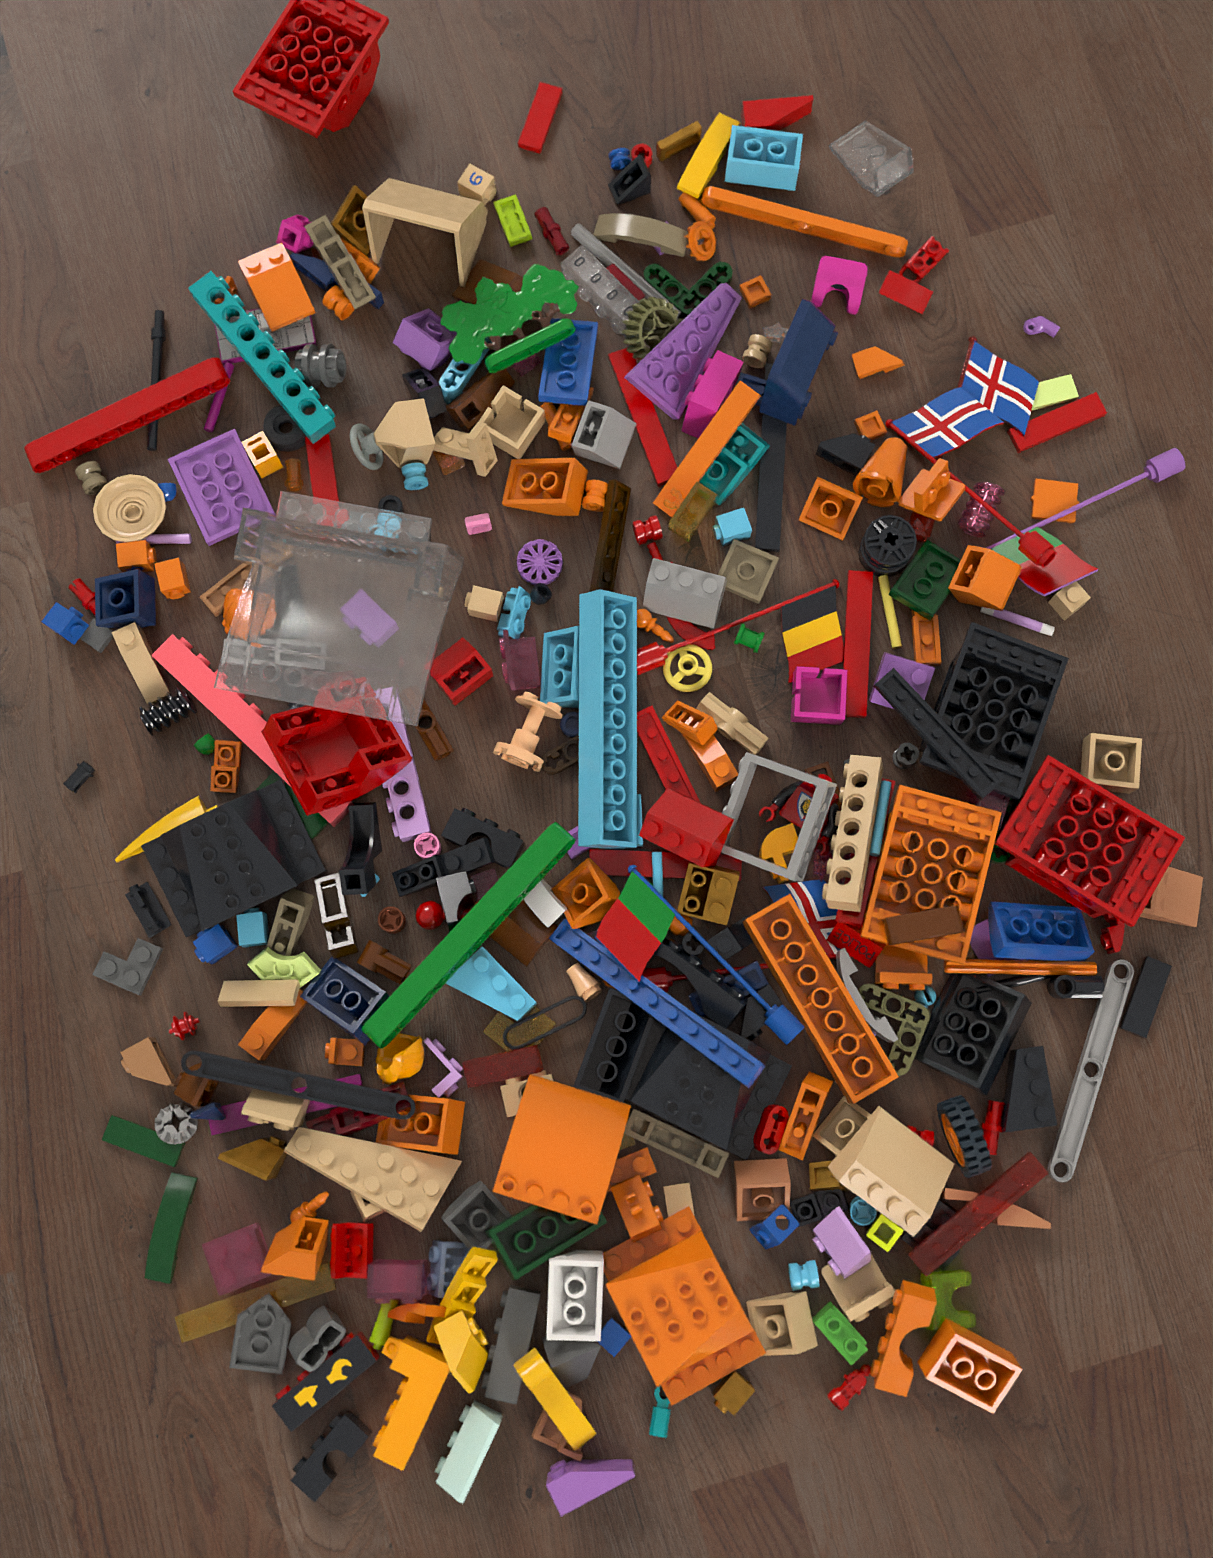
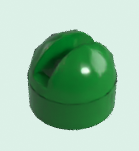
(205, 745)

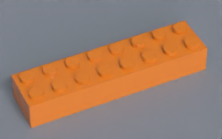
(820, 999)

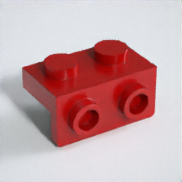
(351, 1249)

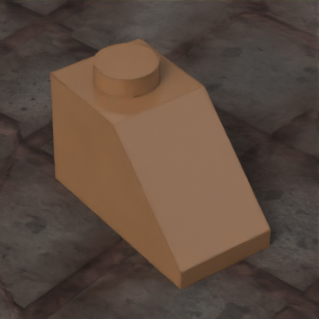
(148, 1062)

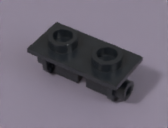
(148, 909)

